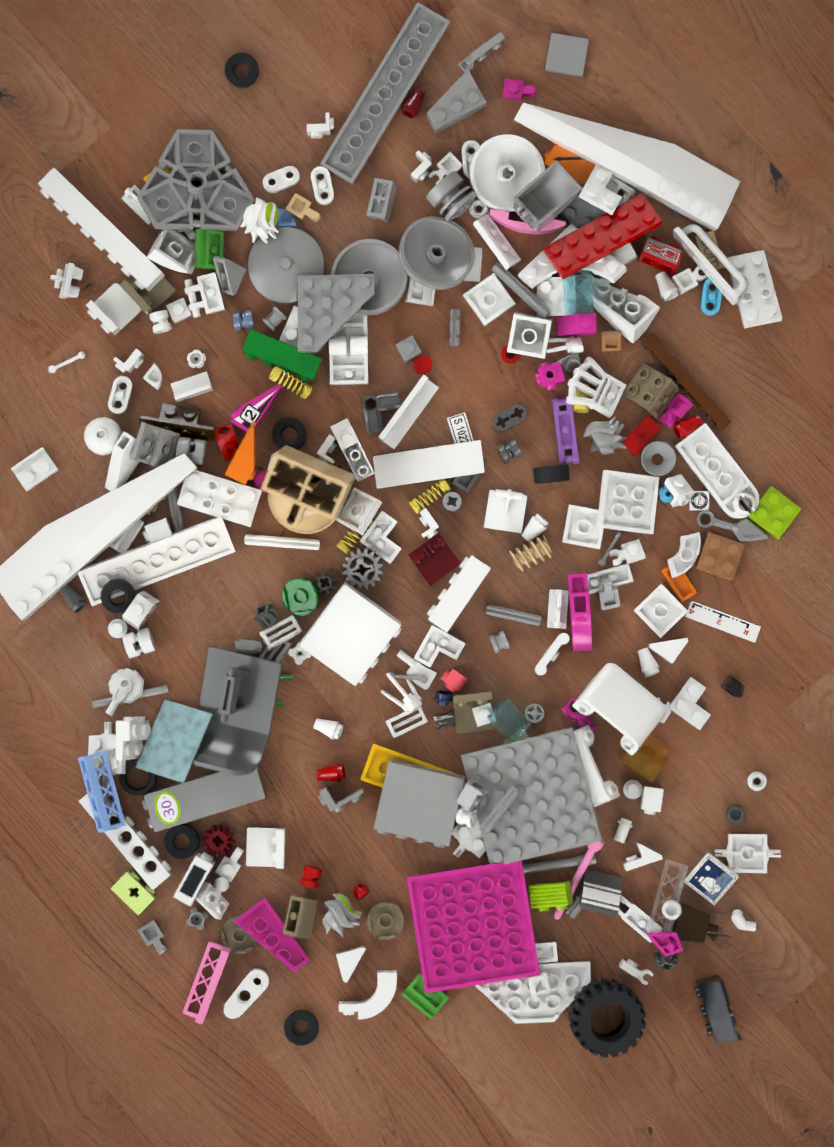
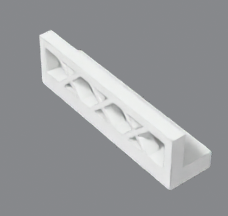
(408, 412)

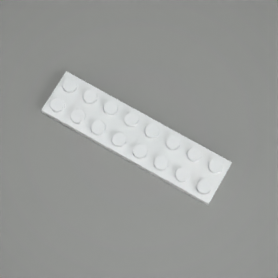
(159, 559)

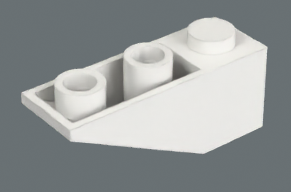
(352, 449)
(120, 464)

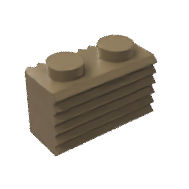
(300, 916)

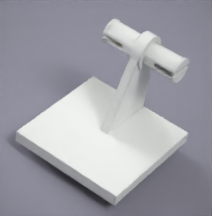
(505, 510)

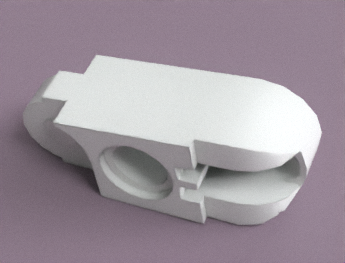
(235, 1005)

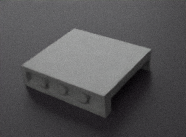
(418, 803)

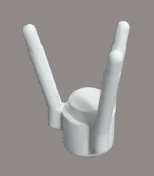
(572, 346)
(411, 702)

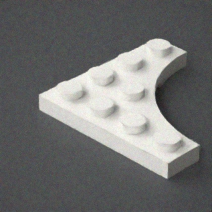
(541, 268)

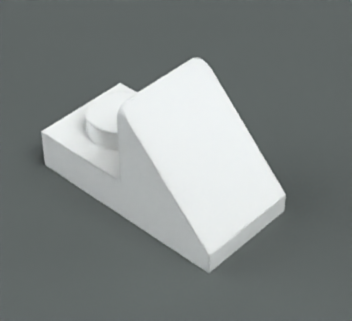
(646, 857)

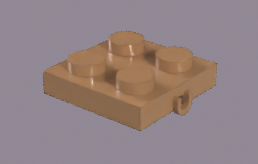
(720, 556)

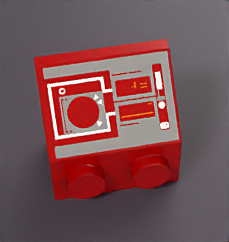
(660, 255)

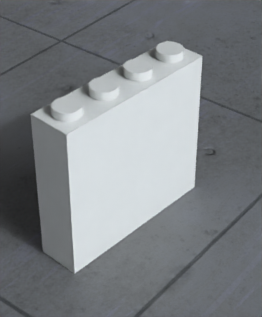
(350, 634)

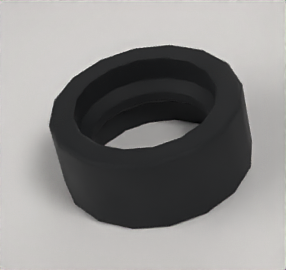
(551, 474)
(136, 791)

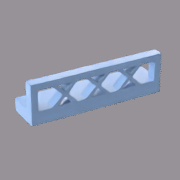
(96, 796)

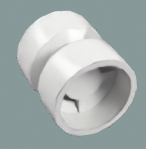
(145, 639)

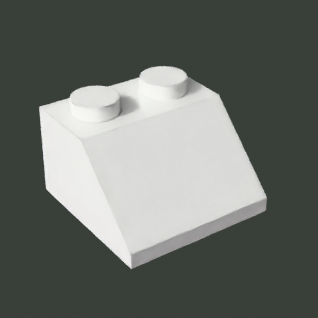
(529, 335)

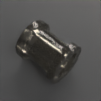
(444, 719)

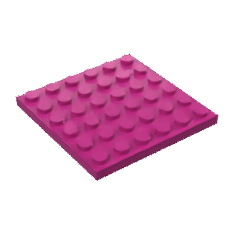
(473, 926)

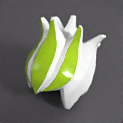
(261, 220)

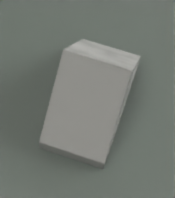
(228, 275)

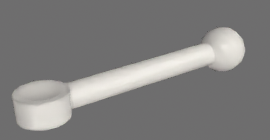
(52, 369)

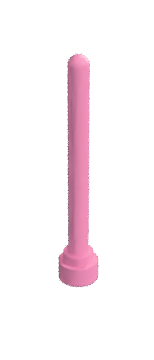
(595, 847)

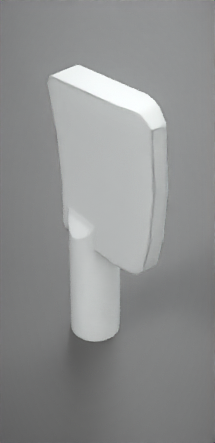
(417, 670)

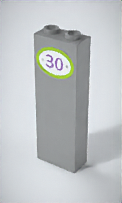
(201, 798)

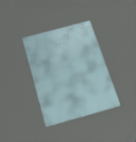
(173, 741)

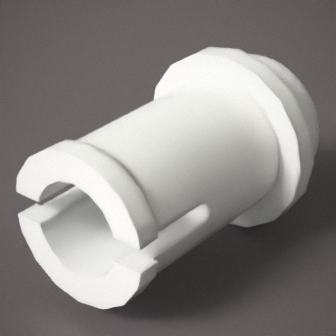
(623, 829)

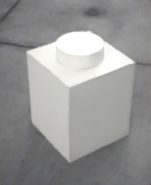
(157, 530)
(651, 800)

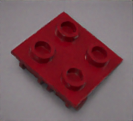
(434, 559)

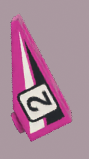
(255, 409)

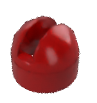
(360, 891)

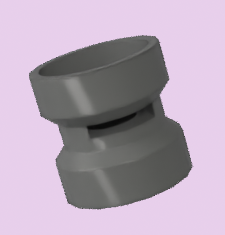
(504, 451)

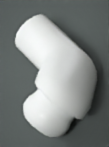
(740, 921)

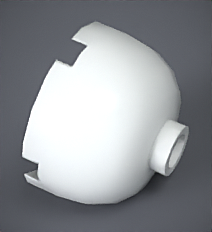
(102, 435)

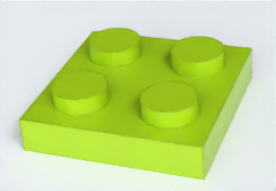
(774, 512)

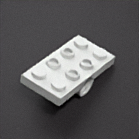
(759, 301)
(350, 353)
(219, 497)

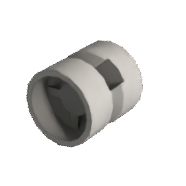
(185, 445)

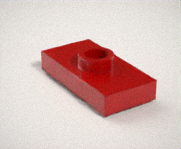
(641, 435)

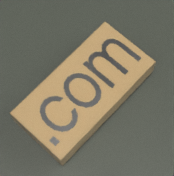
(707, 252)

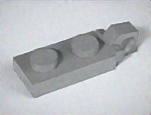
(481, 53)

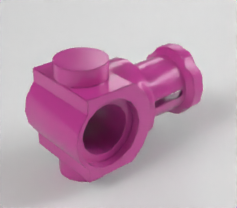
(577, 716)

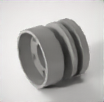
(451, 196)

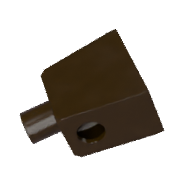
(693, 924)

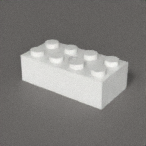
(461, 590)

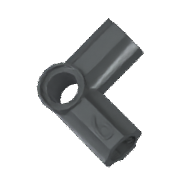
(383, 402)

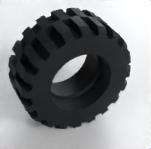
(618, 1039)

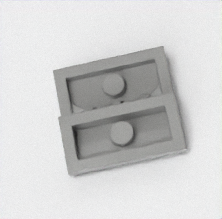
(154, 445)

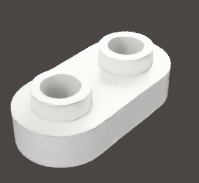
(466, 157)
(282, 181)
(322, 186)
(120, 395)

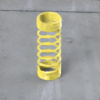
(306, 390)
(443, 484)
(343, 547)

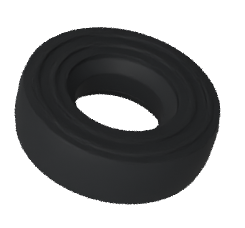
(241, 82)
(293, 423)
(117, 584)
(170, 841)
(297, 1039)

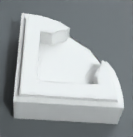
(154, 376)

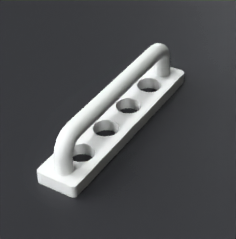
(731, 295)

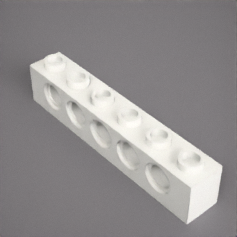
(127, 848)

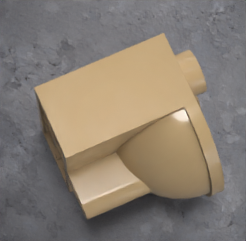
(305, 491)

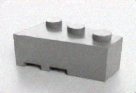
(456, 104)

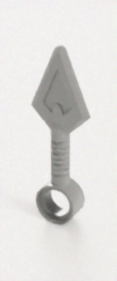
(743, 530)

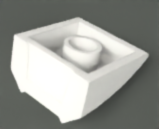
(173, 251)

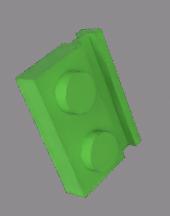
(207, 245)
(427, 1003)

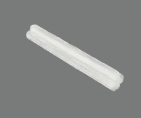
(286, 542)

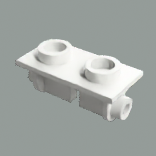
(130, 199)
(557, 609)

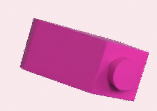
(576, 325)

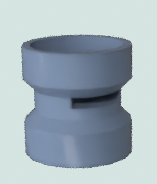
(243, 320)

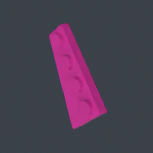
(266, 928)

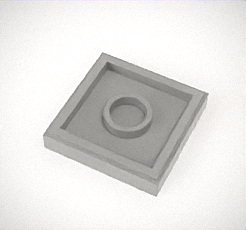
(566, 55)

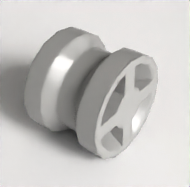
(452, 504)
(499, 641)
(534, 713)

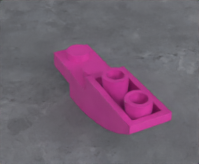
(580, 612)

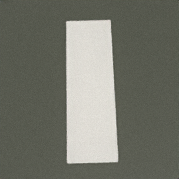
(428, 464)

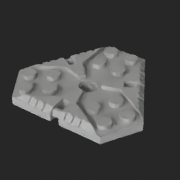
(173, 200)

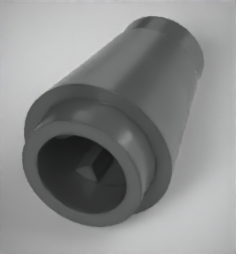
(73, 599)

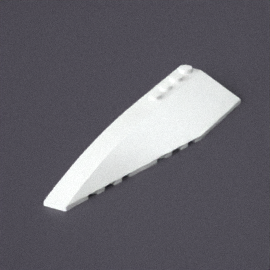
(81, 536)

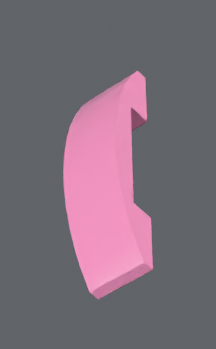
(501, 218)

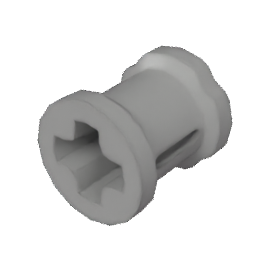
(274, 319)

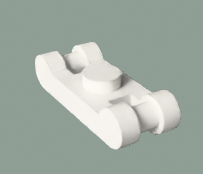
(551, 653)

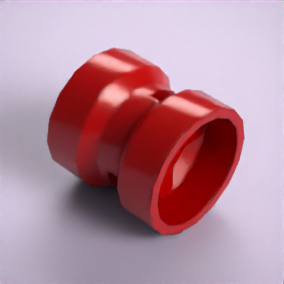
(310, 876)

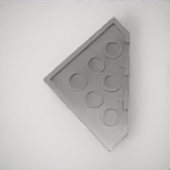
(327, 304)

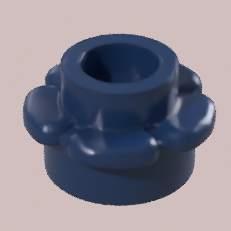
(443, 697)

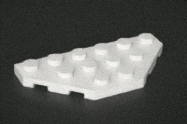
(517, 1003)

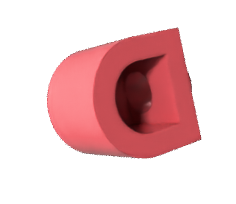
(454, 680)

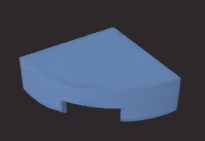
(285, 219)

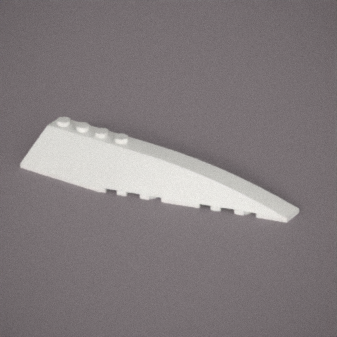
(642, 162)

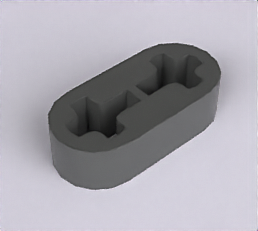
(512, 421)

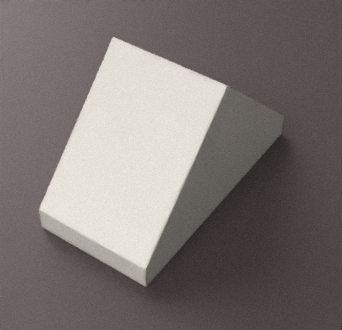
(669, 649)
(348, 960)

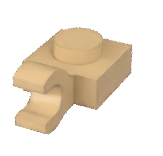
(301, 207)

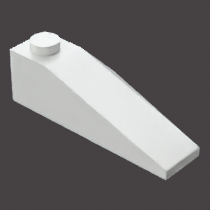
(624, 310)

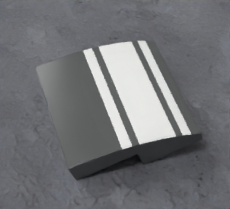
(600, 892)

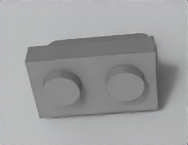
(327, 799)

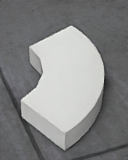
(686, 555)

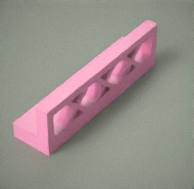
(211, 987)

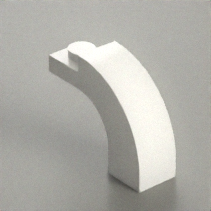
(378, 1001)

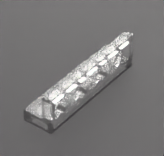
(677, 889)

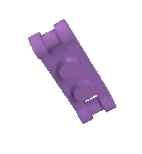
(565, 431)

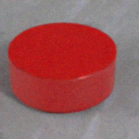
(422, 365)

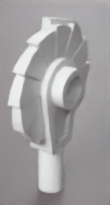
(125, 687)

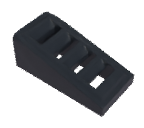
(733, 686)

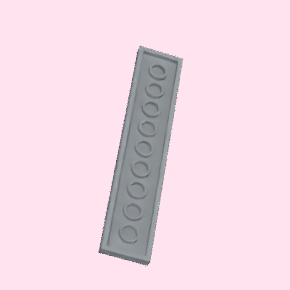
(385, 93)

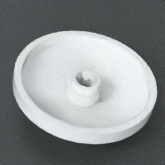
(503, 169)

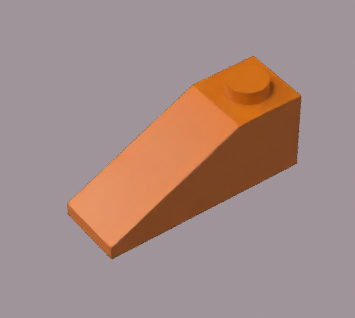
(244, 460)

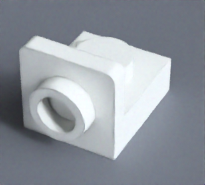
(327, 447)
(427, 519)

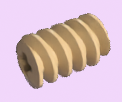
(531, 554)

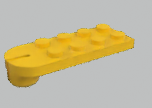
(378, 762)

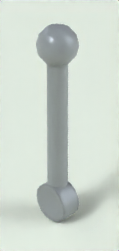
(602, 562)
(423, 679)

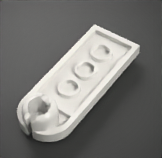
(718, 472)

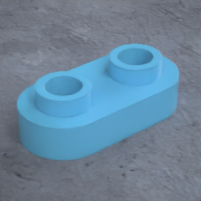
(712, 297)

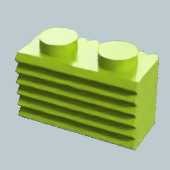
(551, 894)

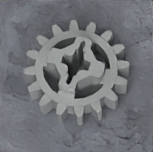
(364, 576)

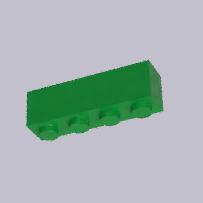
(282, 355)

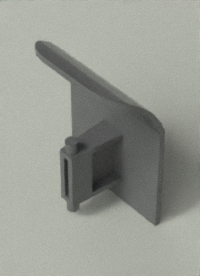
(242, 700)

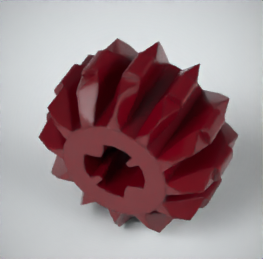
(213, 844)

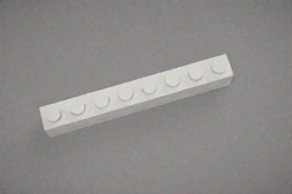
(101, 230)

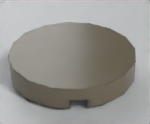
(385, 920)
(236, 938)

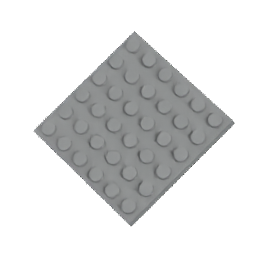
(553, 801)

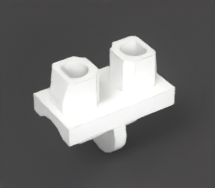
(70, 273)

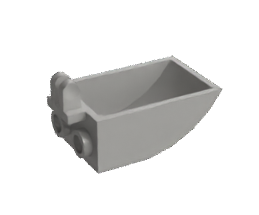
(546, 196)

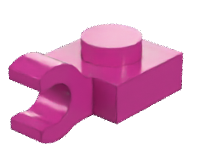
(514, 89)

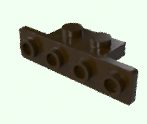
(182, 421)

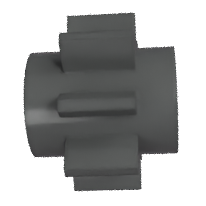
(326, 587)
(266, 615)
(666, 963)

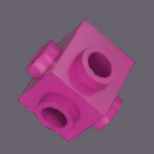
(553, 369)

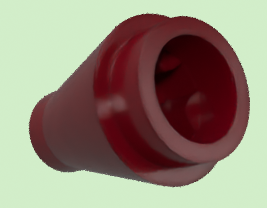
(413, 104)

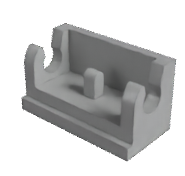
(382, 200)

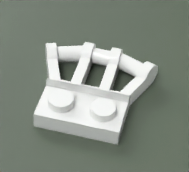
(605, 396)

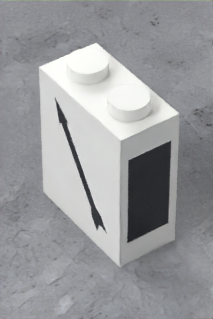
(194, 878)

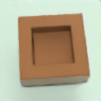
(611, 341)

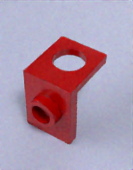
(227, 442)

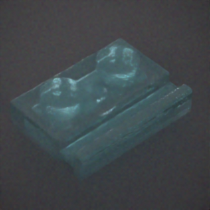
(578, 294)
(509, 720)

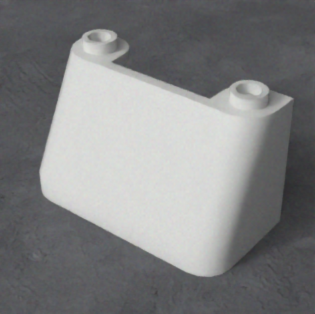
(622, 704)
(600, 791)

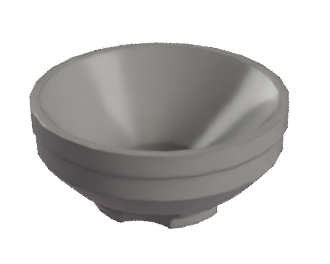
(667, 454)

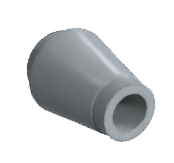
(247, 647)

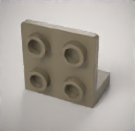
(149, 300)
(651, 390)
(463, 711)

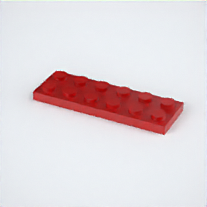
(602, 236)

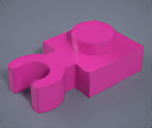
(676, 408)

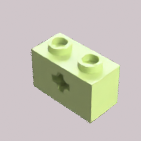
(123, 890)

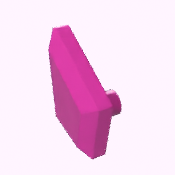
(666, 942)

